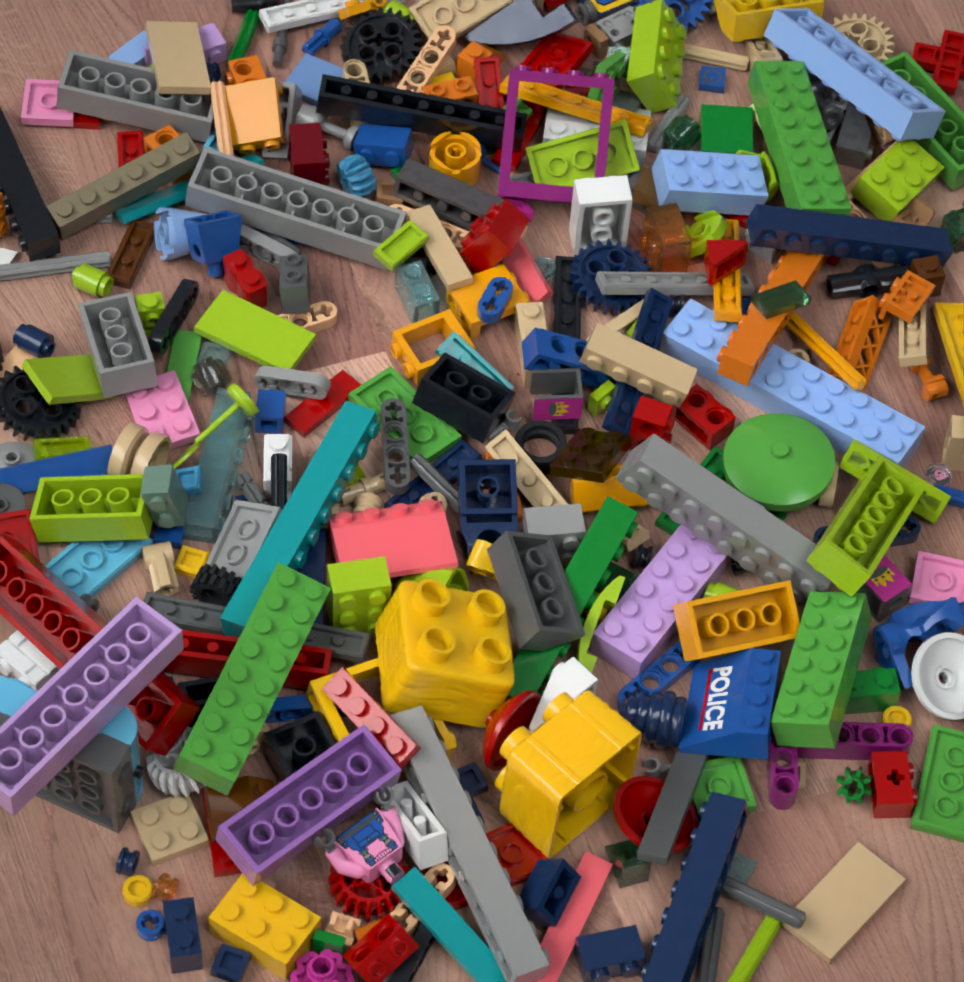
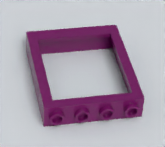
(548, 192)

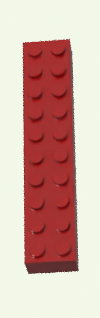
(63, 624)

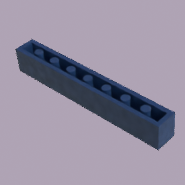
(845, 235)
(697, 890)

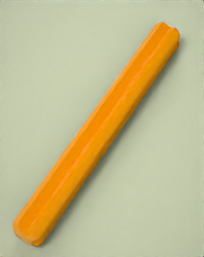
(826, 353)

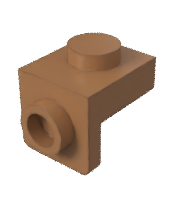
(917, 213)

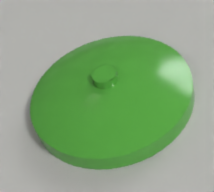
(779, 461)

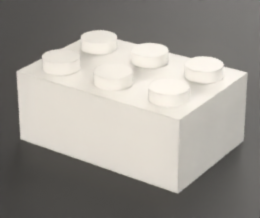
(600, 211)

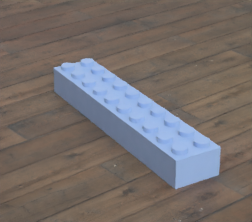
(794, 388)

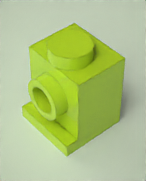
(149, 309)

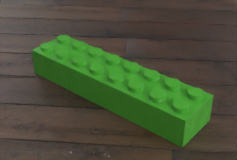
(797, 138)
(251, 679)

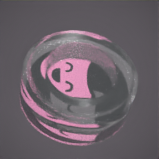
(938, 474)

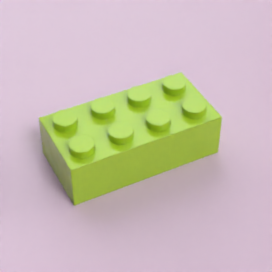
(656, 56)
(90, 509)

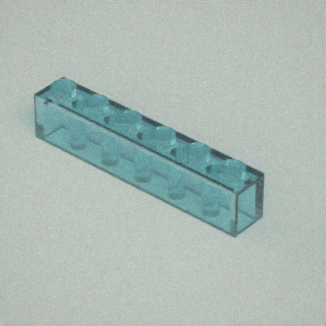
(219, 461)

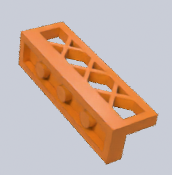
(856, 338)

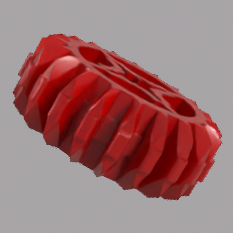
(363, 897)

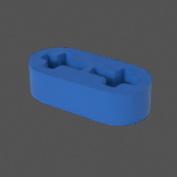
(490, 298)

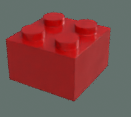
(493, 236)

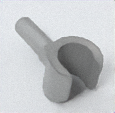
(508, 424)
(659, 768)

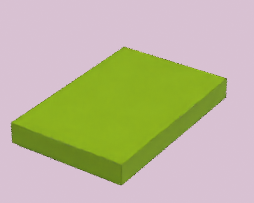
(65, 378)

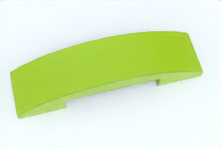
(607, 600)

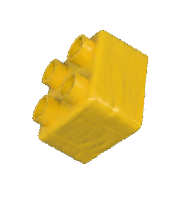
(444, 652)
(566, 770)

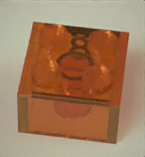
(665, 239)

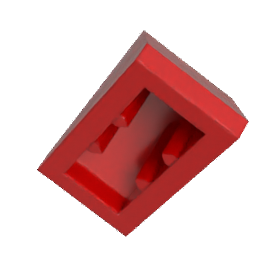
(723, 258)

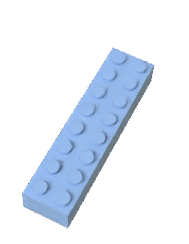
(854, 74)

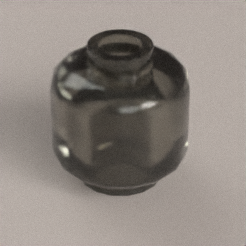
(210, 376)

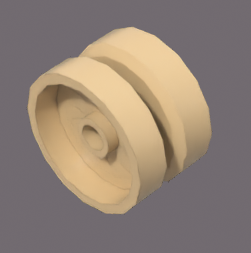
(138, 449)

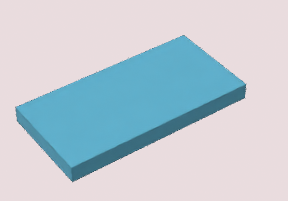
(95, 564)

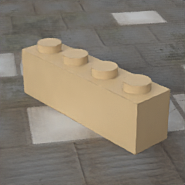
(638, 365)

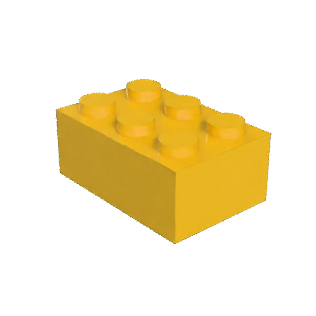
(265, 925)

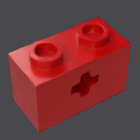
(891, 784)

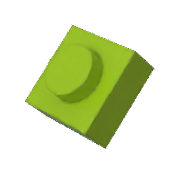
(600, 398)

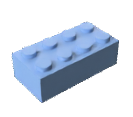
(709, 181)

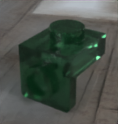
(954, 224)

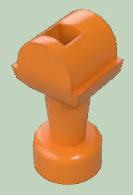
(933, 385)

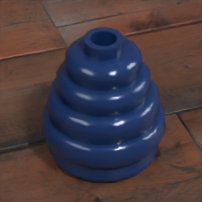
(657, 717)

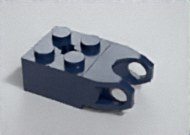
(482, 513)

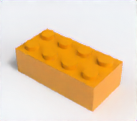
(737, 620)

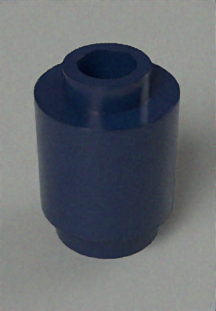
(34, 341)

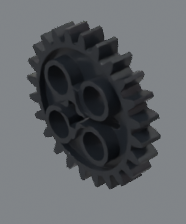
(382, 44)
(36, 412)

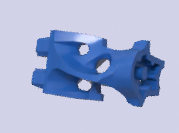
(914, 624)

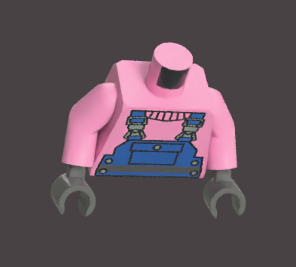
(368, 846)

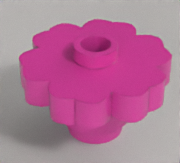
(321, 968)

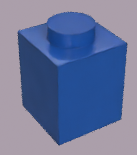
(271, 411)

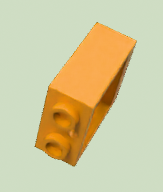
(403, 337)

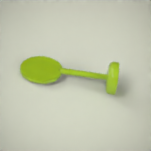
(241, 401)

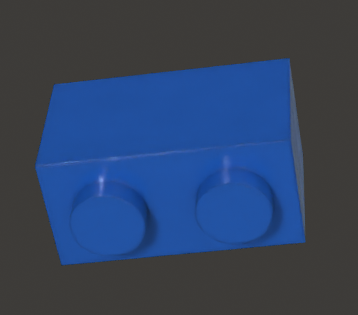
(384, 145)

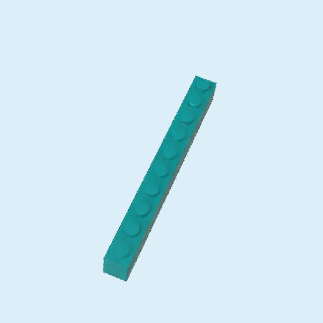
(306, 509)

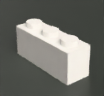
(422, 832)

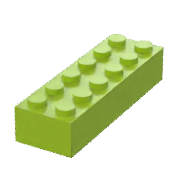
(865, 526)

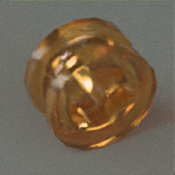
(165, 887)

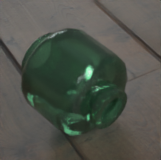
(681, 133)

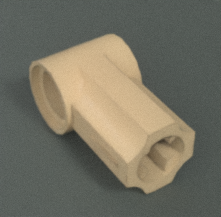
(160, 563)

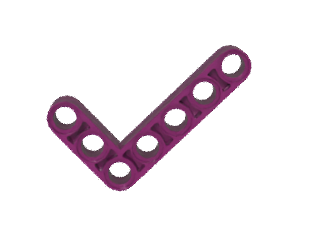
(852, 748)

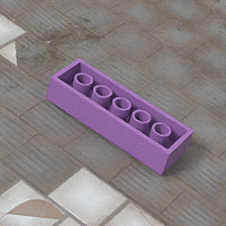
(305, 803)

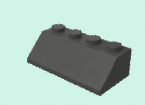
(535, 590)

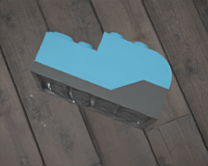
(102, 778)

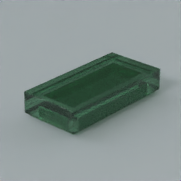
(781, 299)

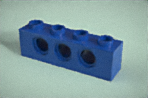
(557, 351)

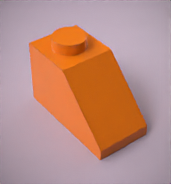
(474, 50)

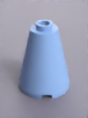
(171, 233)

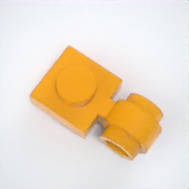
(356, 7)

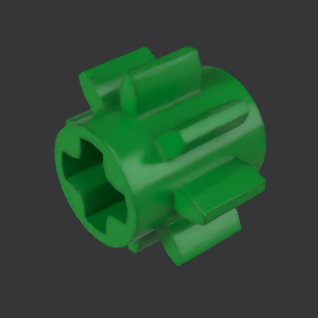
(850, 793)

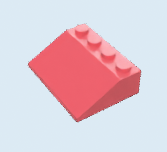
(409, 536)

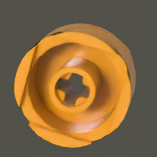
(456, 156)

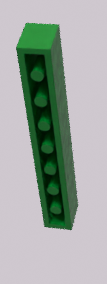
(583, 574)

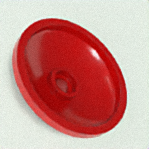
(501, 723)
(634, 807)

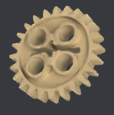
(867, 35)

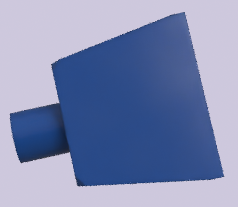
(213, 237)

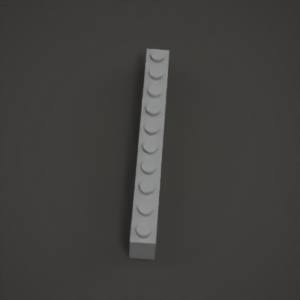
(472, 855)

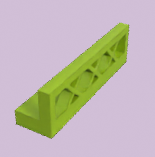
(860, 458)

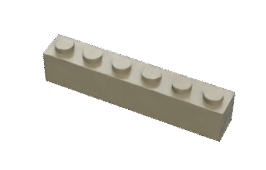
(124, 185)

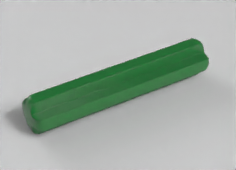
(244, 35)

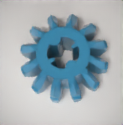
(356, 175)

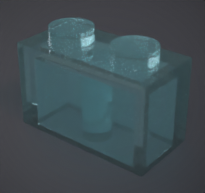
(416, 291)

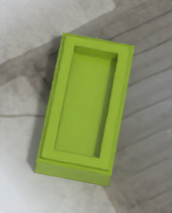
(401, 245)

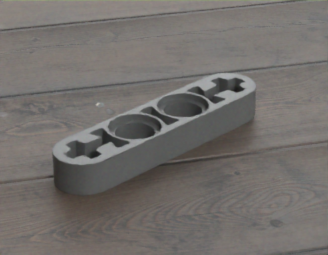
(392, 446)

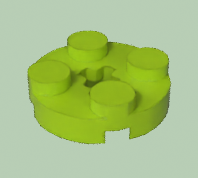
(708, 226)

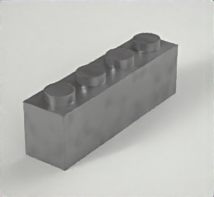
(445, 194)

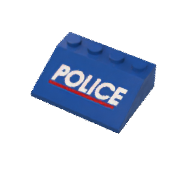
(732, 705)

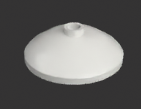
(943, 656)

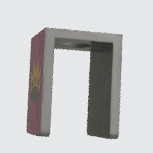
(555, 382)
(886, 590)

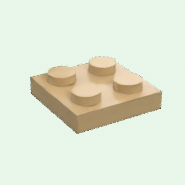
(169, 828)

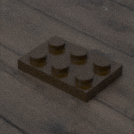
(591, 455)

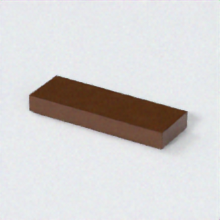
(131, 253)

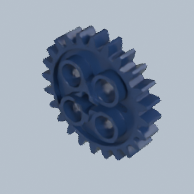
(605, 258)

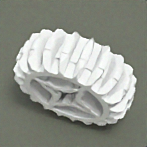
(165, 777)

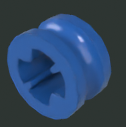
(145, 933)

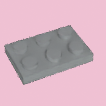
(243, 536)

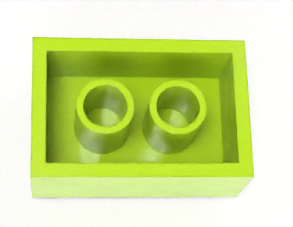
(896, 179)
(358, 593)

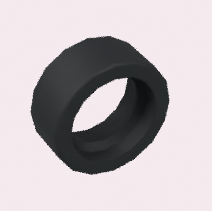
(543, 430)

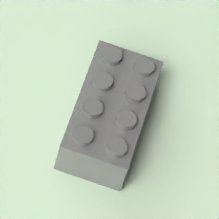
(117, 345)

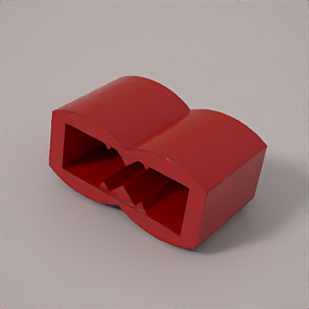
(244, 278)

